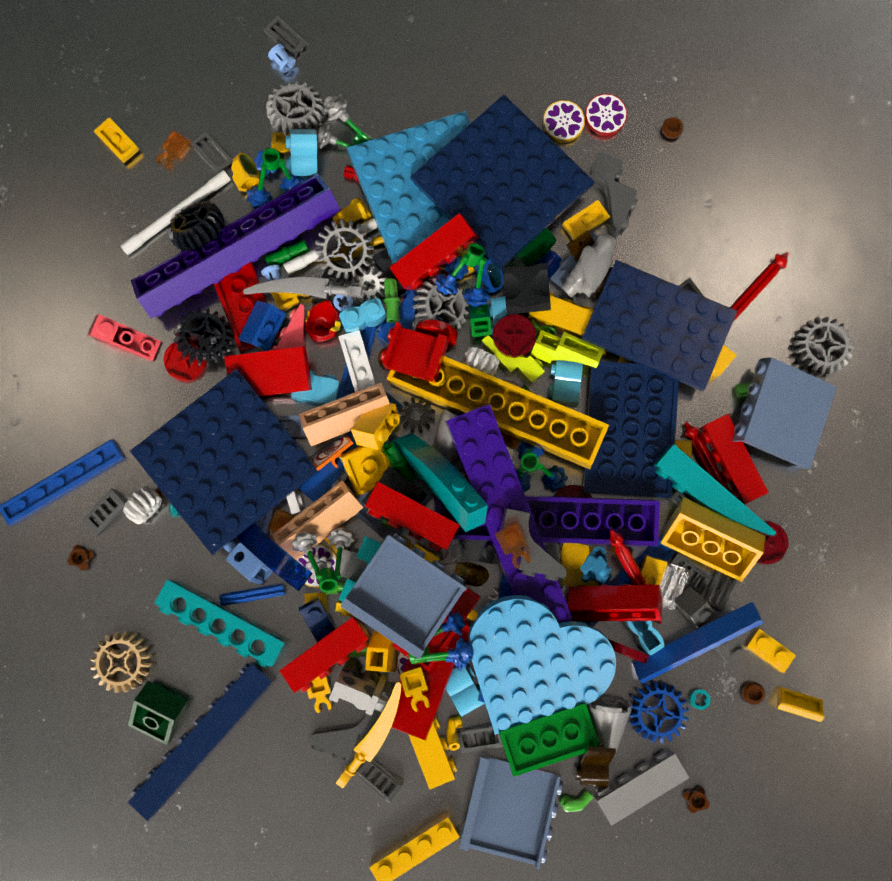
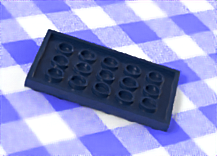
(659, 325)
(641, 423)

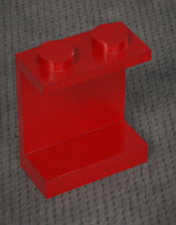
(414, 353)

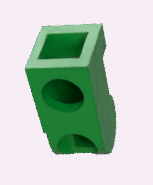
(480, 320)

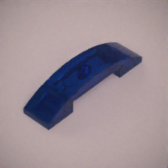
(275, 557)

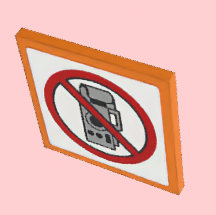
(330, 451)

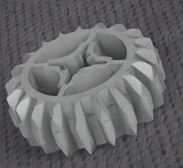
(290, 101)
(328, 255)
(430, 302)
(826, 330)

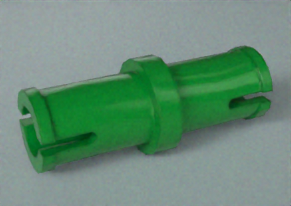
(287, 253)
(398, 461)

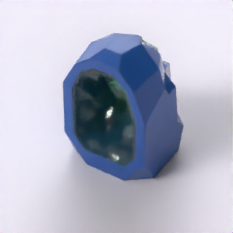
(492, 276)

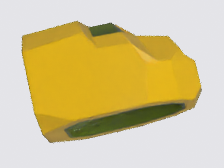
(244, 172)

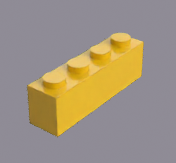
(564, 316)
(433, 757)
(415, 848)

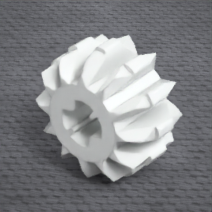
(373, 279)
(481, 360)
(142, 505)

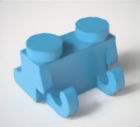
(596, 567)

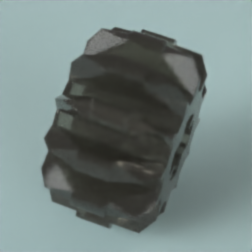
(410, 412)

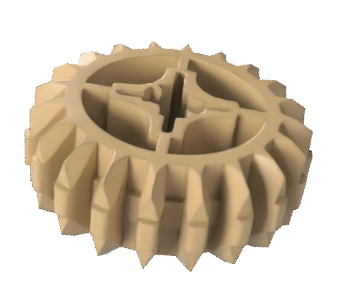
(113, 655)

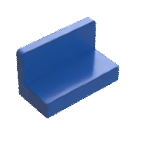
(262, 325)

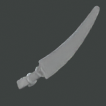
(306, 285)

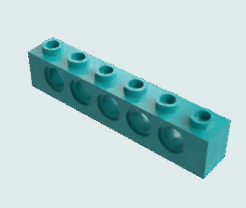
(167, 604)

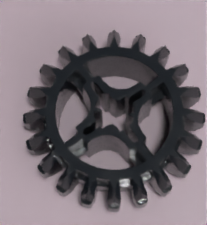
(195, 226)
(195, 335)

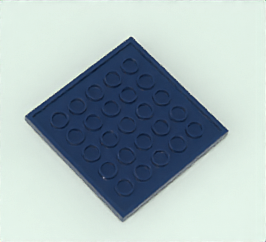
(503, 180)
(224, 462)

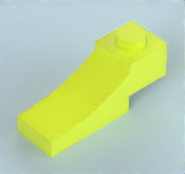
(567, 348)
(528, 368)

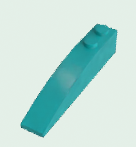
(444, 481)
(702, 487)

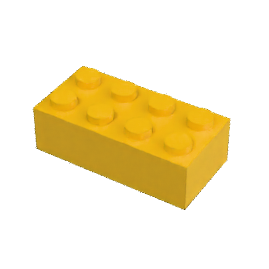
(713, 539)

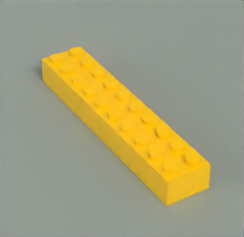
(515, 410)

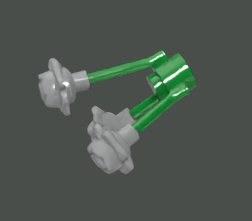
(336, 109)
(320, 566)

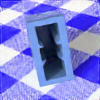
(247, 563)

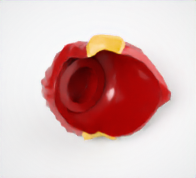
(322, 321)

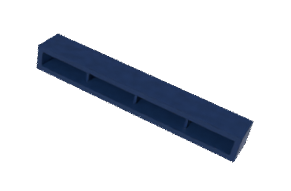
(198, 743)

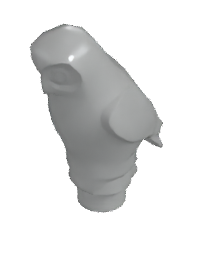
(590, 267)

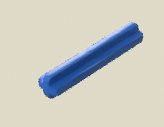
(252, 594)

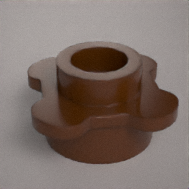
(74, 557)
(702, 803)

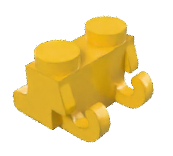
(353, 212)

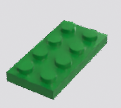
(548, 739)

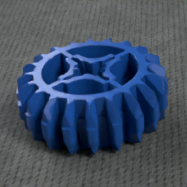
(659, 701)

